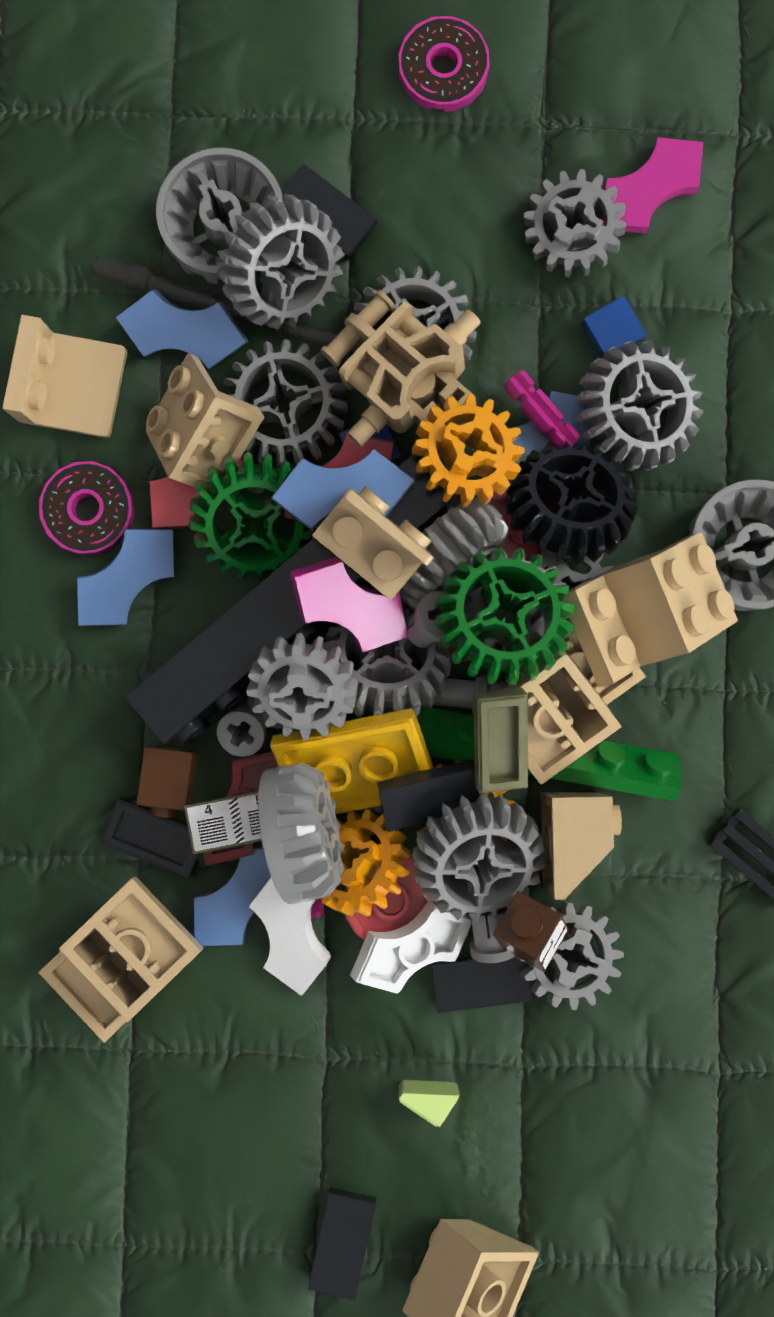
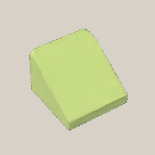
(429, 1098)

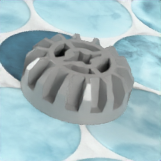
(198, 185)
(742, 500)
(300, 832)

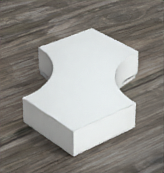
(295, 951)
(395, 955)

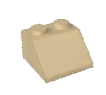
(576, 836)
(470, 1273)

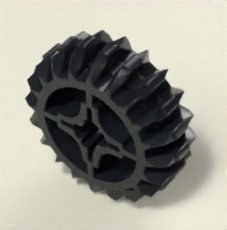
(587, 525)

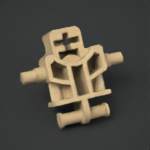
(400, 365)

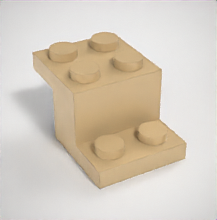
(650, 609)
(568, 710)
(120, 959)

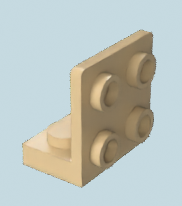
(64, 380)
(199, 424)
(372, 542)

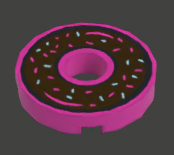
(448, 38)
(64, 492)

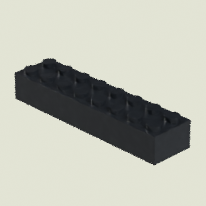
(216, 665)

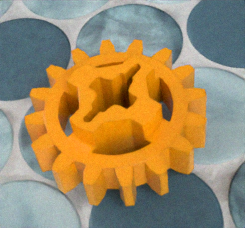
(447, 440)
(368, 867)

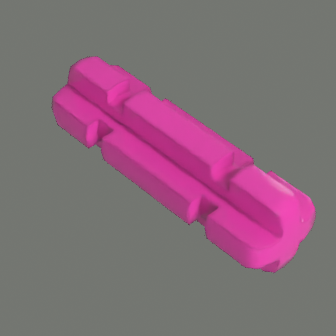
(541, 410)

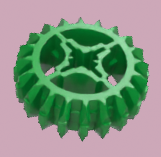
(230, 543)
(539, 596)

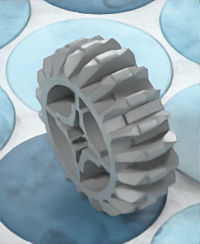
(273, 245)
(442, 307)
(637, 371)
(326, 392)
(453, 540)
(387, 673)
(484, 866)

